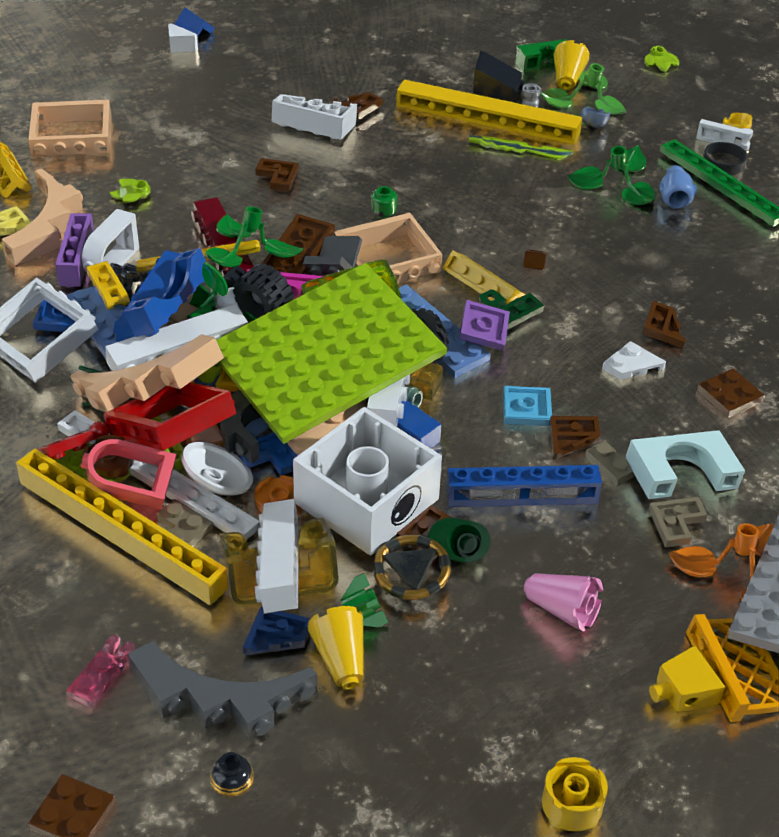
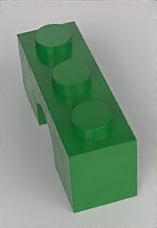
(531, 55)

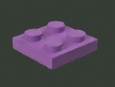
(484, 325)

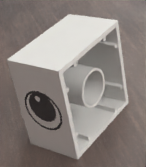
(367, 479)

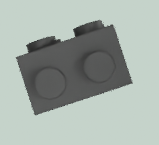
(335, 255)

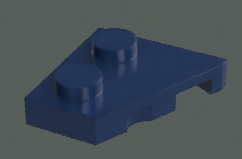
(276, 632)

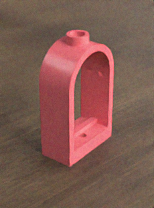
(162, 459)

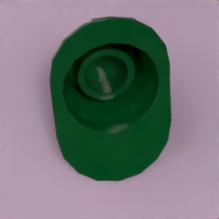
(461, 539)

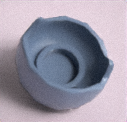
(594, 118)

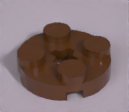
(112, 466)

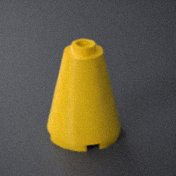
(569, 62)
(340, 644)

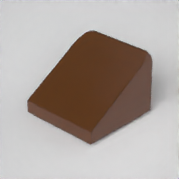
(535, 259)

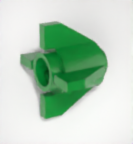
(364, 601)

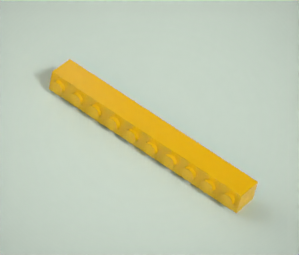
(489, 111)
(123, 526)

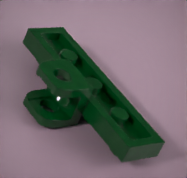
(519, 309)

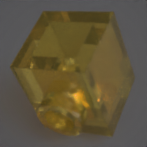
(427, 380)

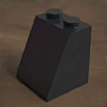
(497, 79)

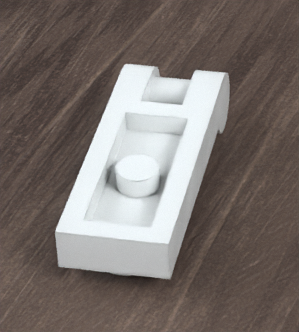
(717, 132)

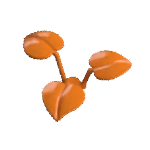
(701, 562)

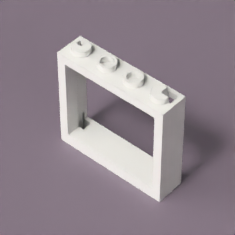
(62, 346)

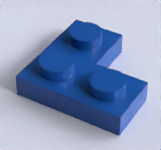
(274, 450)

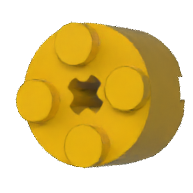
(574, 794)

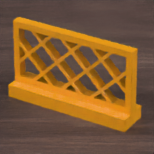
(734, 698)

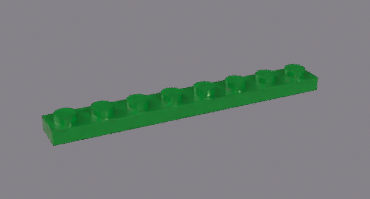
(722, 181)

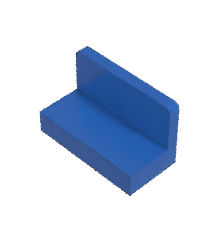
(193, 23)

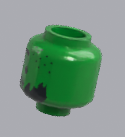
(384, 201)

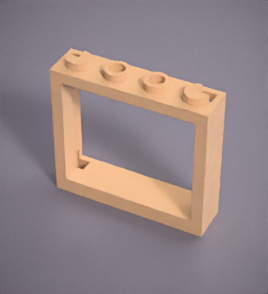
(70, 112)
(394, 228)

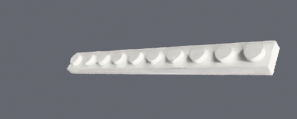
(220, 512)

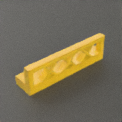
(12, 172)
(479, 277)

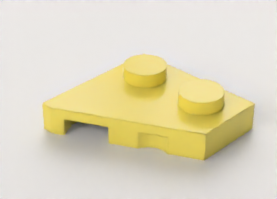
(12, 221)

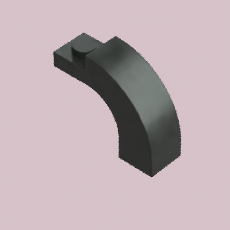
(233, 429)

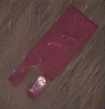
(100, 672)

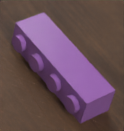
(69, 260)

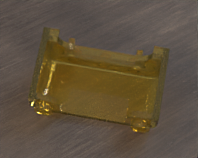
(315, 564)

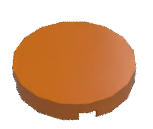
(274, 490)

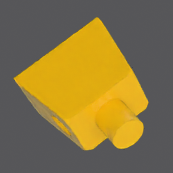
(687, 682)

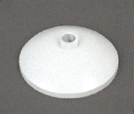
(216, 469)

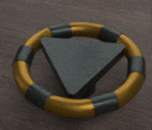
(411, 566)

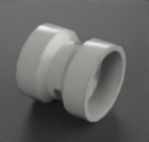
(531, 94)

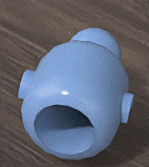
(677, 188)

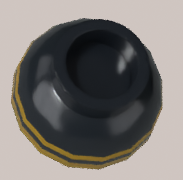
(231, 774)

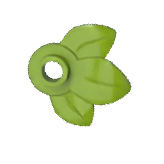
(661, 58)
(131, 190)

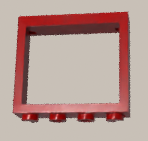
(134, 418)

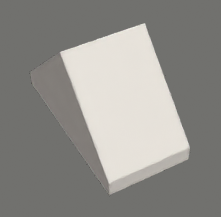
(182, 39)

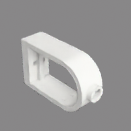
(120, 226)

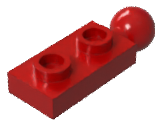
(76, 442)

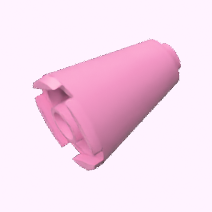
(566, 597)

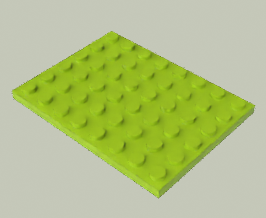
(326, 351)

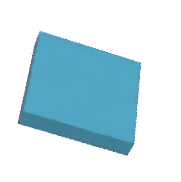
(527, 405)

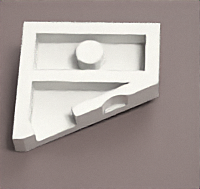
(632, 361)

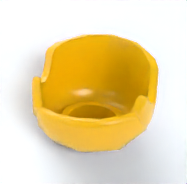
(739, 120)

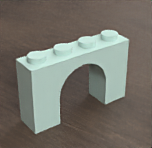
(705, 449)

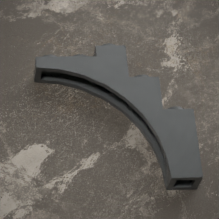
(214, 700)

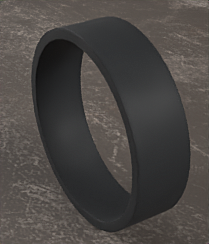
(729, 148)

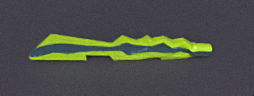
(519, 147)

